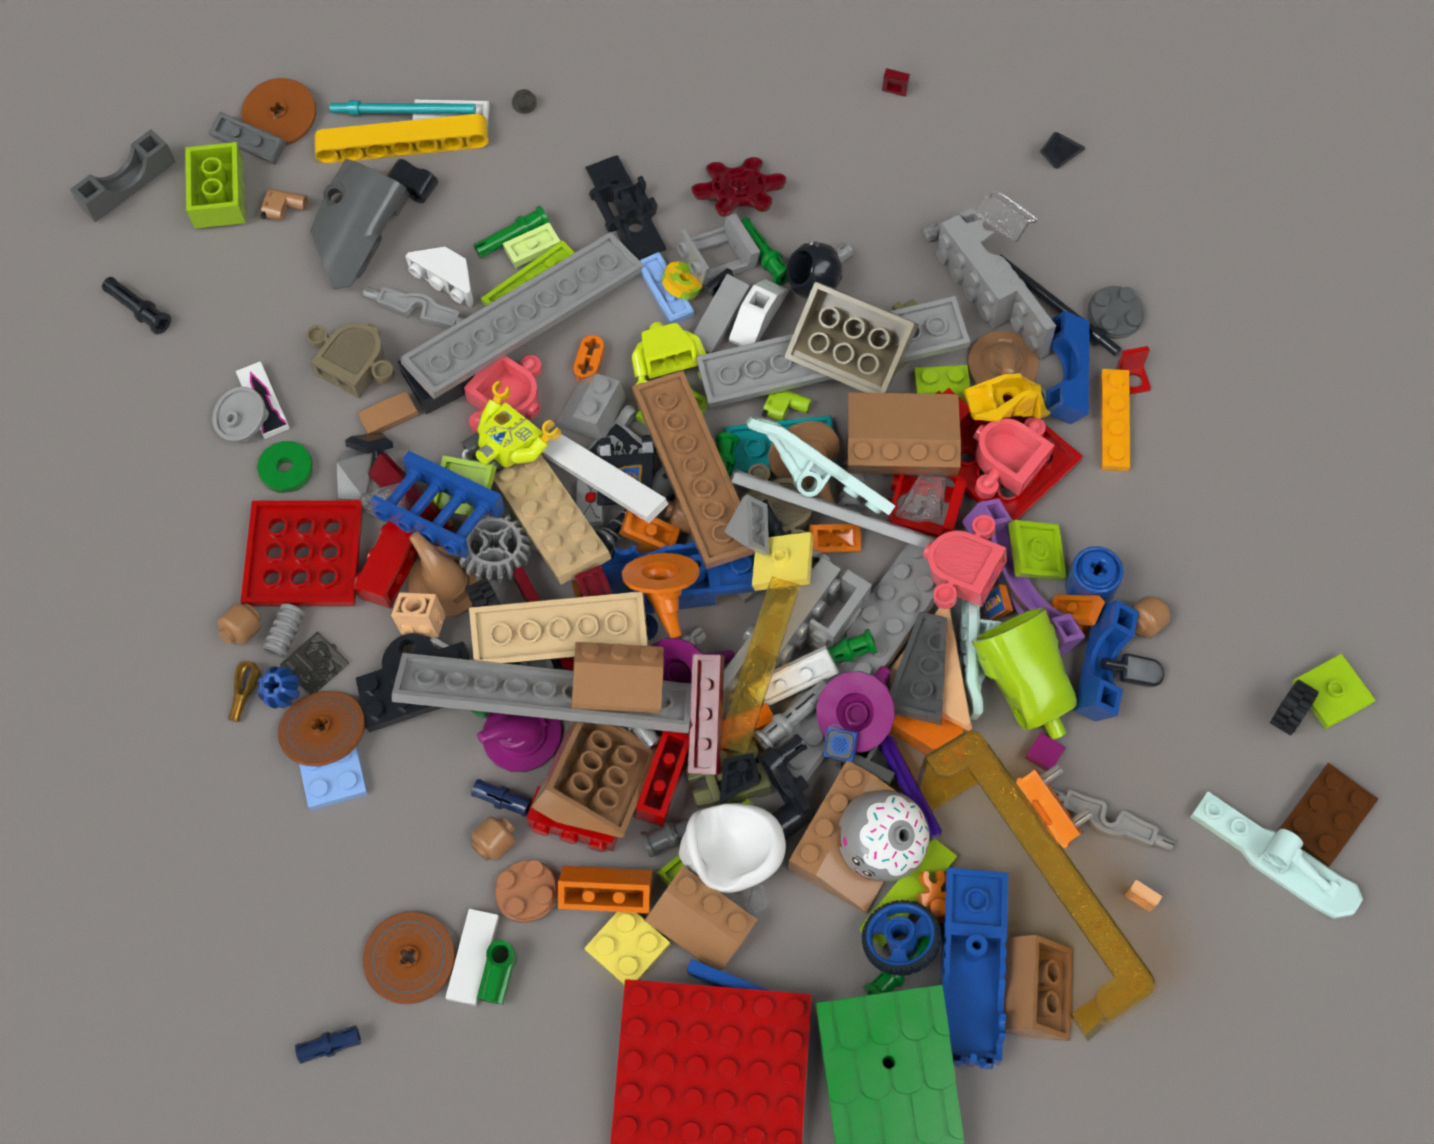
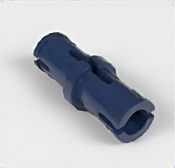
(501, 797)
(328, 1044)

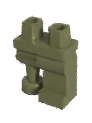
(710, 795)

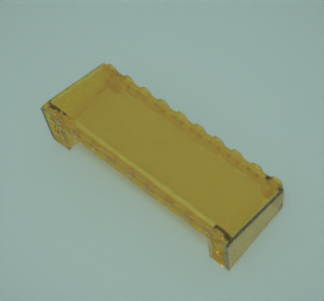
(972, 761)

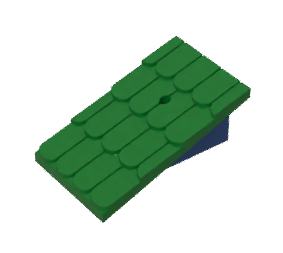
(895, 1105)

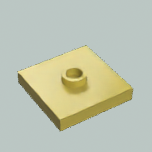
(787, 559)

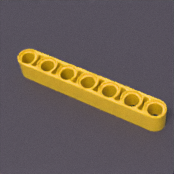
(401, 138)

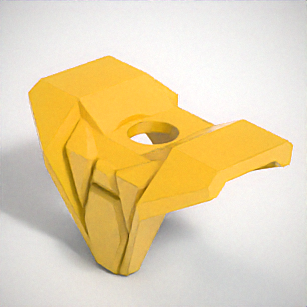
(987, 402)

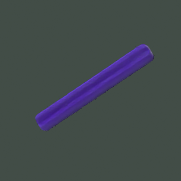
(908, 783)

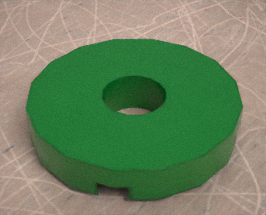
(282, 453)

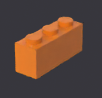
(605, 889)

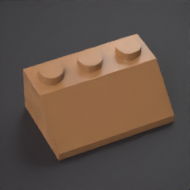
(617, 677)
(700, 920)
(1038, 988)

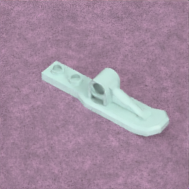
(806, 461)
(972, 672)
(1281, 859)

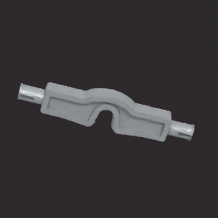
(405, 304)
(1125, 824)

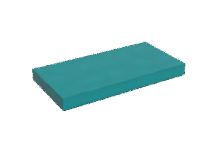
(756, 445)

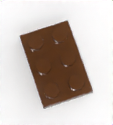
(1329, 814)

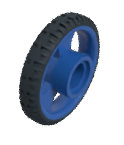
(901, 949)

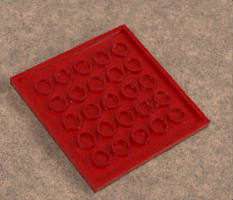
(710, 1065)

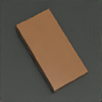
(388, 413)

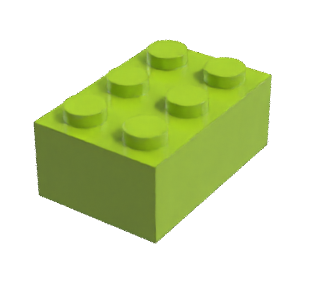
(215, 185)

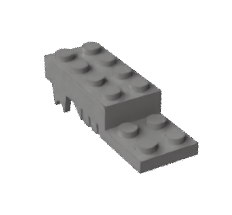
(992, 282)
(809, 605)

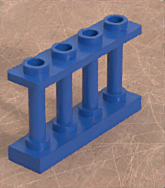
(439, 481)

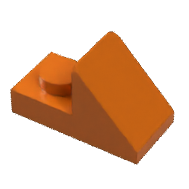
(648, 535)
(1083, 608)

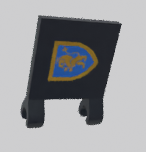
(638, 465)

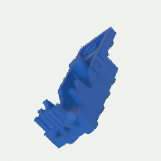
(721, 580)
(975, 964)

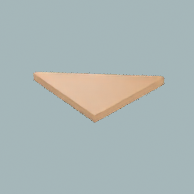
(954, 695)

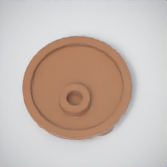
(526, 891)

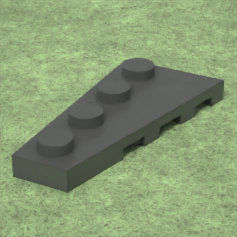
(920, 675)

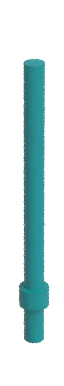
(356, 108)

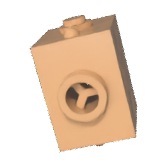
(418, 614)

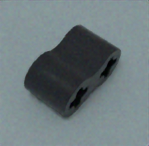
(417, 181)

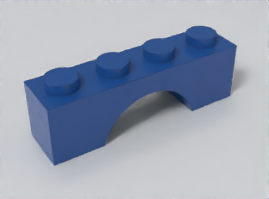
(1070, 342)
(1097, 693)

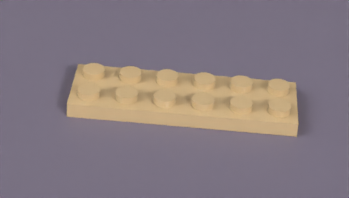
(551, 519)
(553, 626)

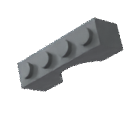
(146, 160)

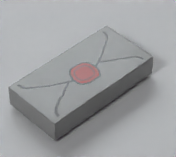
(587, 503)

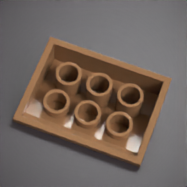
(903, 434)
(595, 778)
(818, 852)

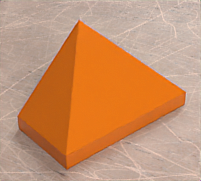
(836, 537)

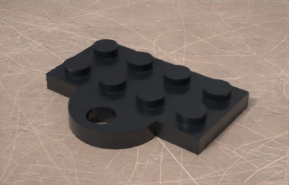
(377, 687)

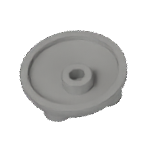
(239, 414)

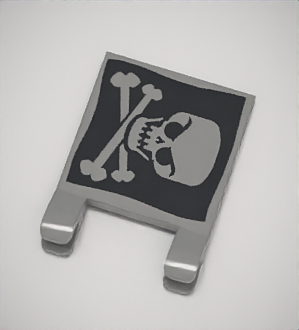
(622, 437)

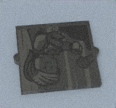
(315, 663)

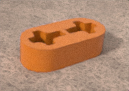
(584, 358)

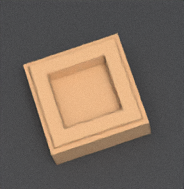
(1143, 896)

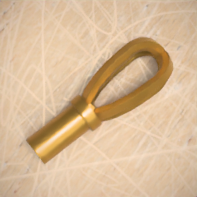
(240, 699)

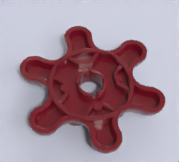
(726, 183)

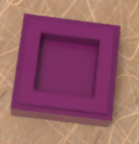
(1045, 752)

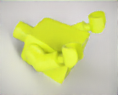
(665, 351)

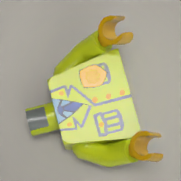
(509, 435)

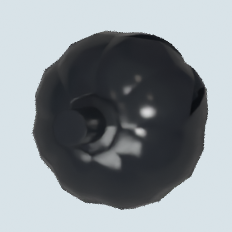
(813, 264)

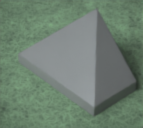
(353, 474)
(750, 525)

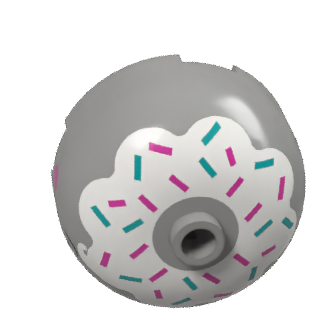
(883, 835)

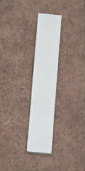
(605, 478)

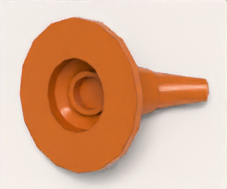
(662, 581)

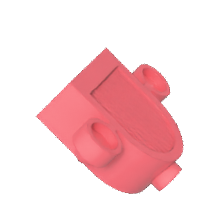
(519, 378)
(1010, 454)
(965, 564)

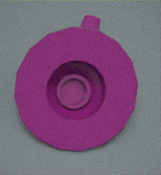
(679, 657)
(858, 704)
(520, 741)

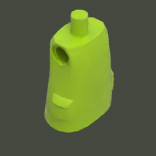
(1028, 670)

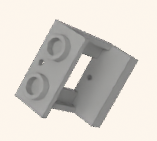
(732, 232)
(855, 595)

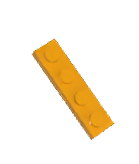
(1115, 420)

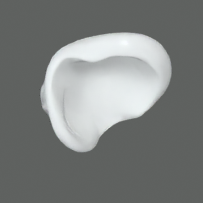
(732, 846)

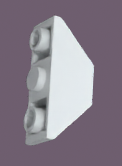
(443, 271)
(757, 312)

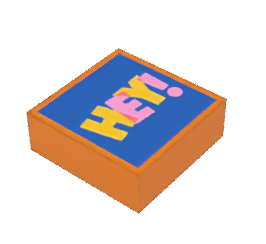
(997, 603)

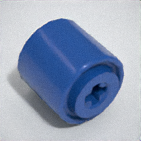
(1093, 560)

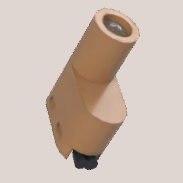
(277, 203)

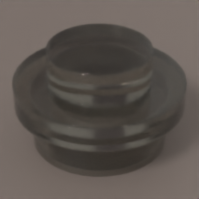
(524, 101)

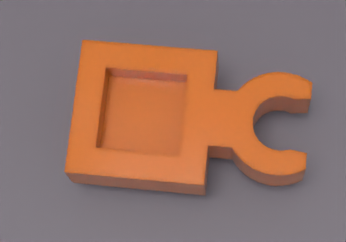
(933, 897)

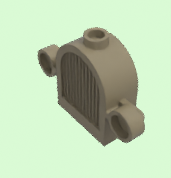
(350, 357)
(794, 517)

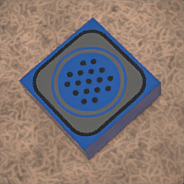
(840, 743)

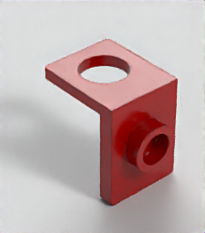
(1134, 361)

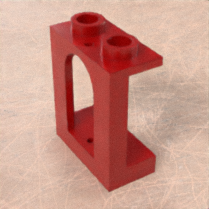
(903, 483)

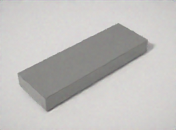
(721, 312)

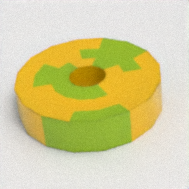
(679, 281)

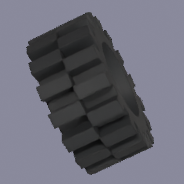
(482, 594)
(1294, 707)

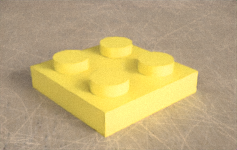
(627, 946)

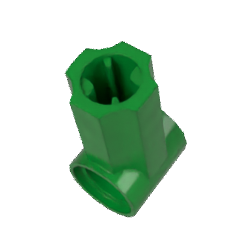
(496, 975)

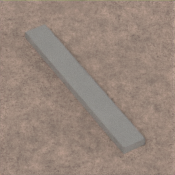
(831, 509)

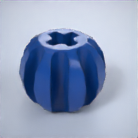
(278, 687)

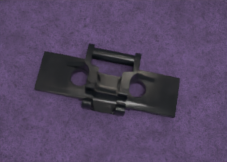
(632, 203)

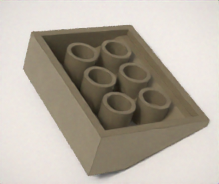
(850, 339)

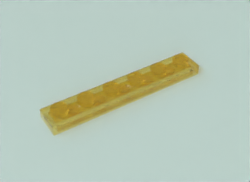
(759, 665)

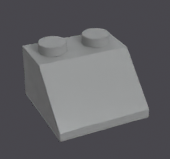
(593, 406)

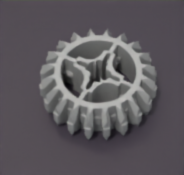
(493, 558)

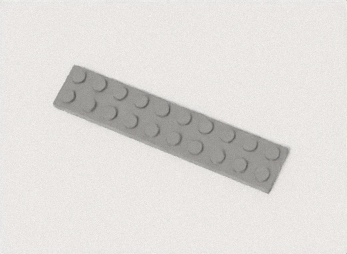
(521, 315)
(763, 370)
(891, 619)
(523, 692)

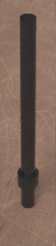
(1097, 335)

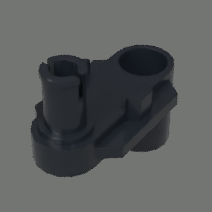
(796, 810)

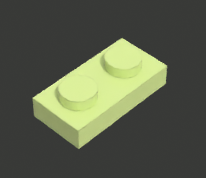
(531, 244)

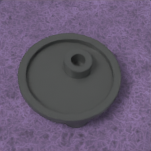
(1116, 311)

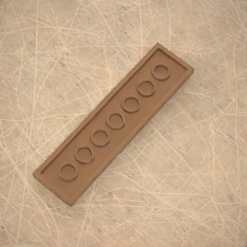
(691, 465)

